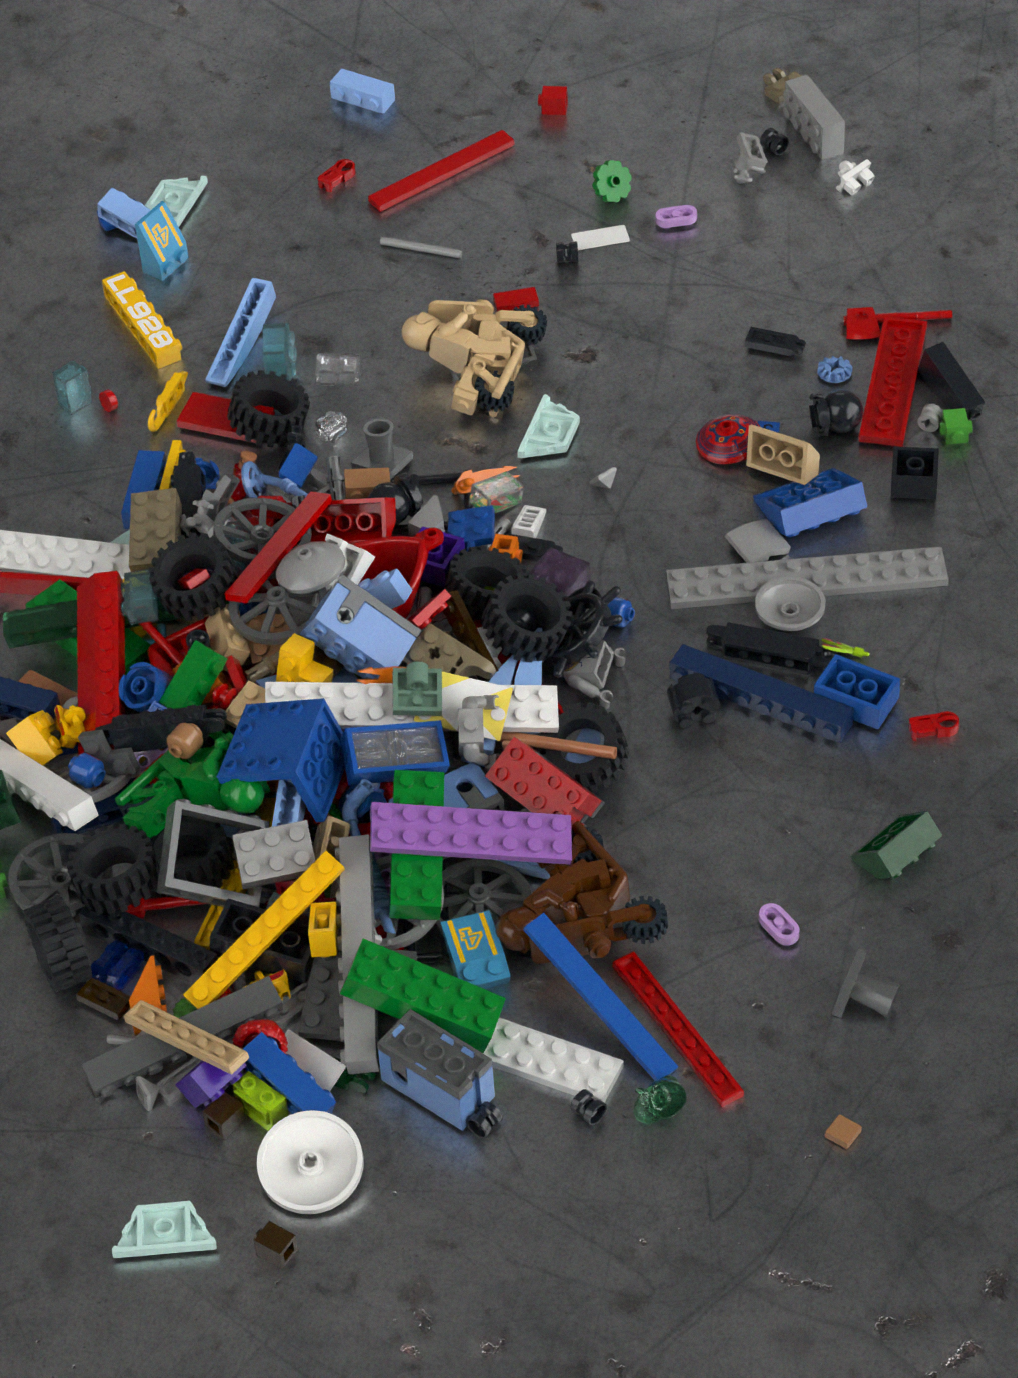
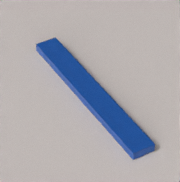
(600, 997)

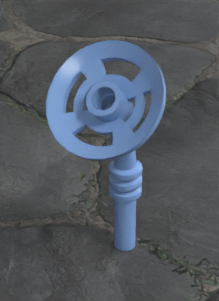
(259, 482)

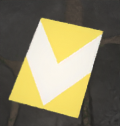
(457, 688)

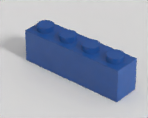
(145, 477)
(285, 1077)

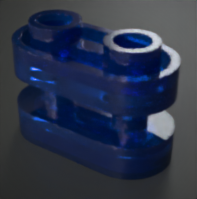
(117, 965)

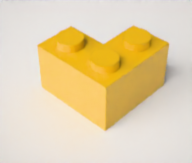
(297, 662)
(34, 738)

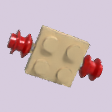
(234, 703)

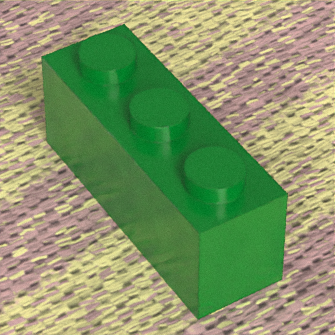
(193, 677)

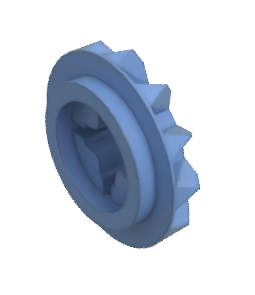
(838, 375)

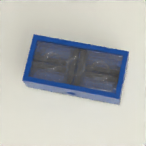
(379, 750)

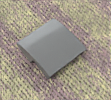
(757, 541)

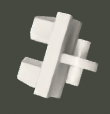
(851, 174)

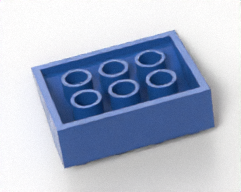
(821, 500)

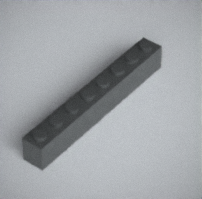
(150, 1054)

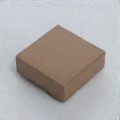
(843, 1131)

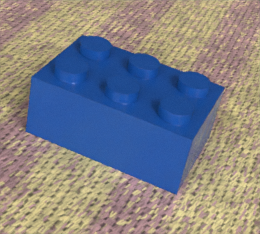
(860, 687)

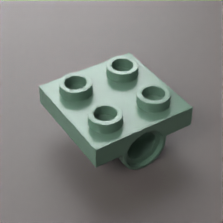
(417, 690)

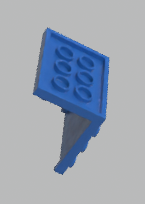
(289, 742)

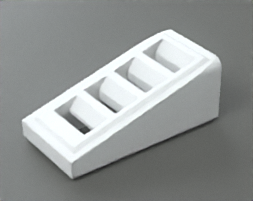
(529, 526)

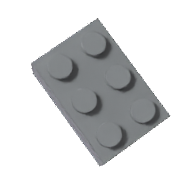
(273, 854)

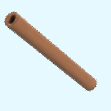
(562, 744)

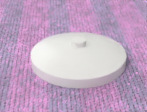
(310, 1162)

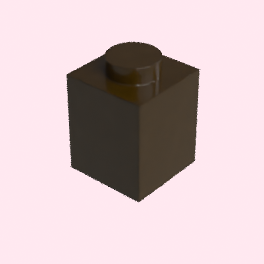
(224, 1115)
(275, 1244)

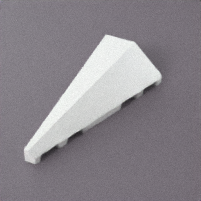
(356, 563)

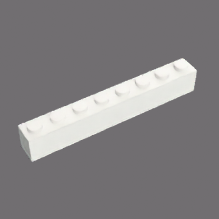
(46, 789)

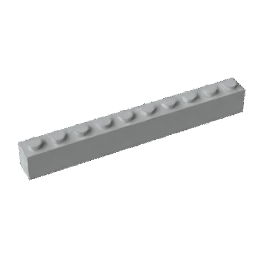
(356, 923)

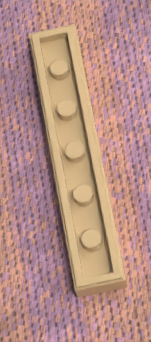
(186, 1037)

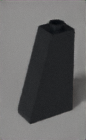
(948, 381)

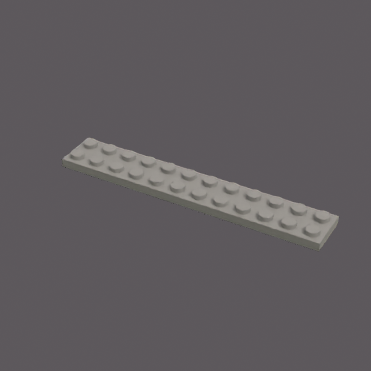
(831, 574)

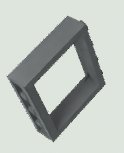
(190, 890)

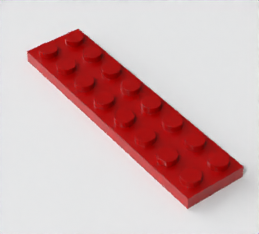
(893, 381)

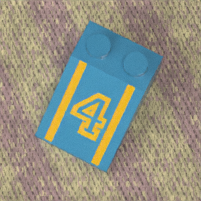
(160, 242)
(476, 950)

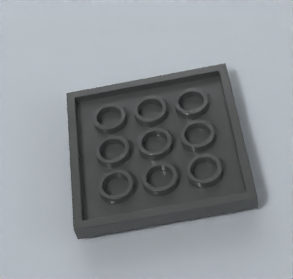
(321, 1006)

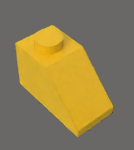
(323, 929)

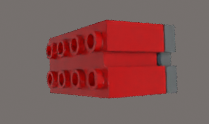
(541, 784)

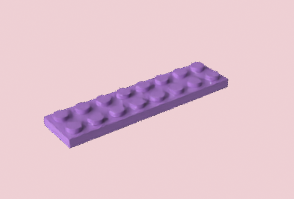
(470, 833)

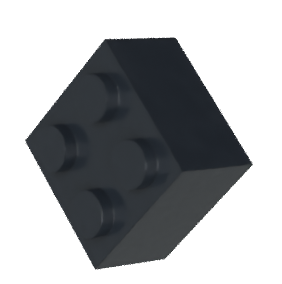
(914, 472)

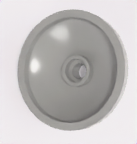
(310, 567)
(790, 603)

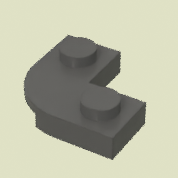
(115, 761)

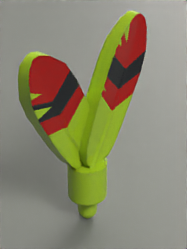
(840, 647)

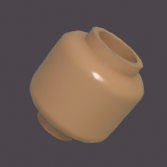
(185, 740)

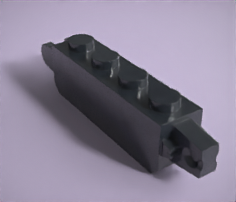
(190, 485)
(768, 648)
(151, 729)

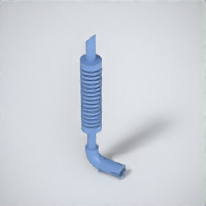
(349, 815)

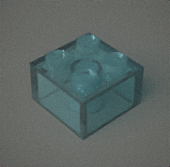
(278, 350)

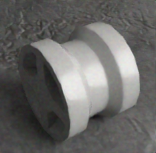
(930, 417)

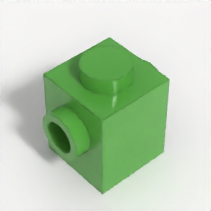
(955, 426)

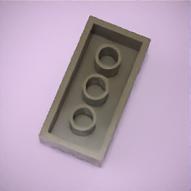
(153, 522)

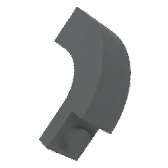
(220, 496)

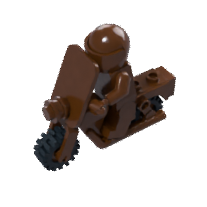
(590, 888)

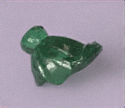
(659, 1100)

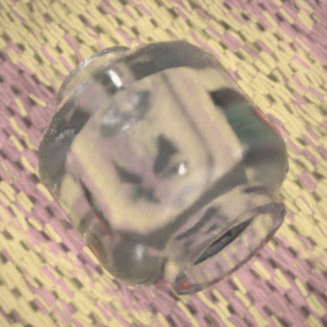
(331, 426)

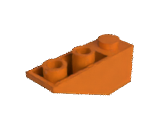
(148, 988)

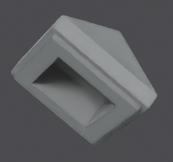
(604, 479)
(146, 1092)

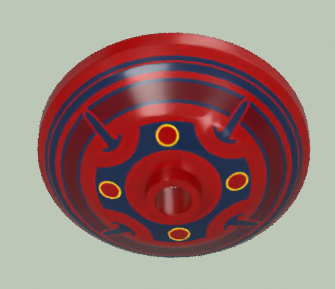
(725, 438)

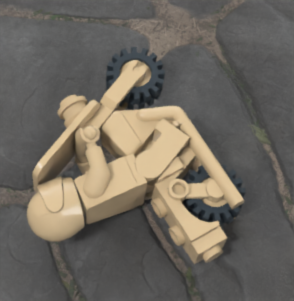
(476, 346)

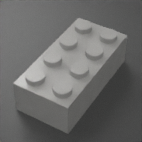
(814, 117)

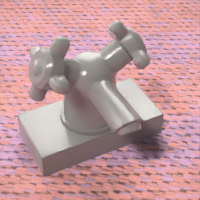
(750, 159)
(200, 520)

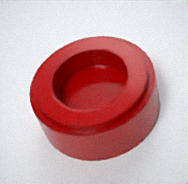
(108, 400)

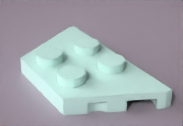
(177, 195)
(549, 430)
(164, 1230)

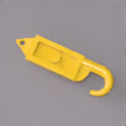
(167, 400)

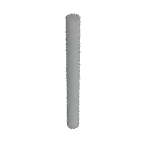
(421, 247)

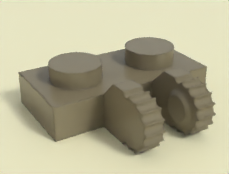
(776, 88)

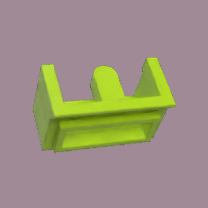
(260, 1100)

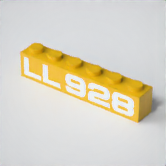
(142, 319)

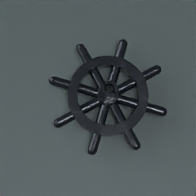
(583, 632)

